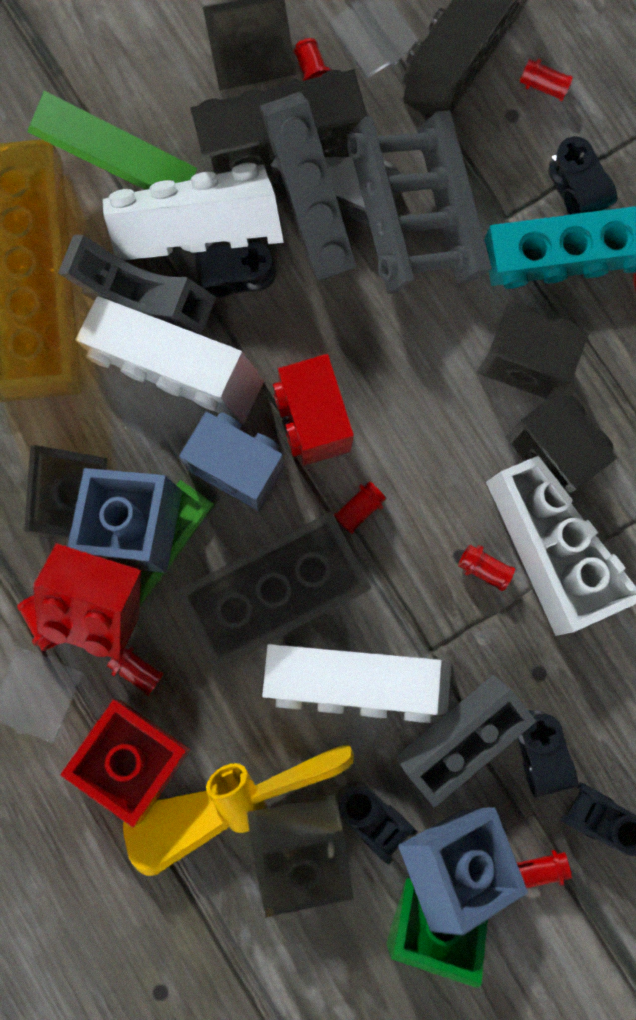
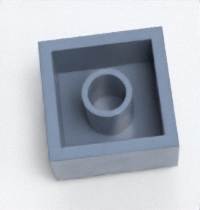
(233, 460)
(126, 518)
(463, 870)

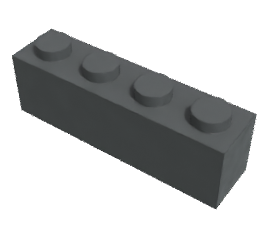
(308, 184)

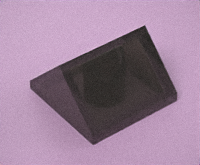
(249, 41)
(54, 490)

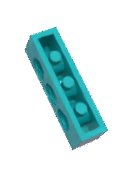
(546, 238)

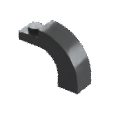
(162, 297)

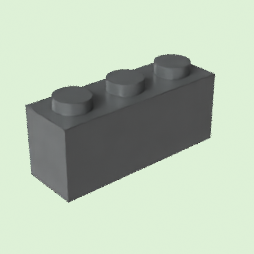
(465, 740)

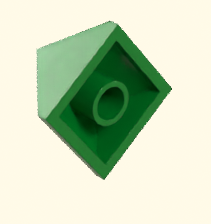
(440, 953)

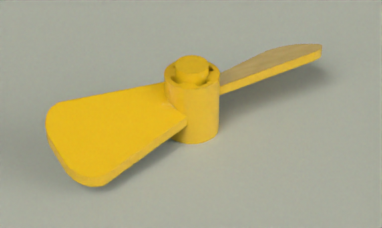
(188, 821)

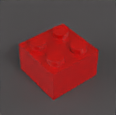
(315, 410)
(87, 601)
(125, 762)

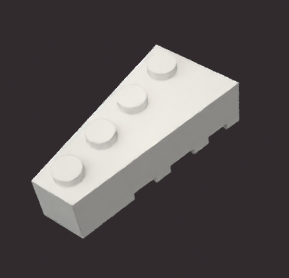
(193, 213)
(170, 357)
(559, 549)
(357, 680)

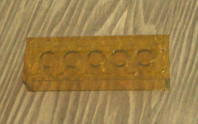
(35, 301)

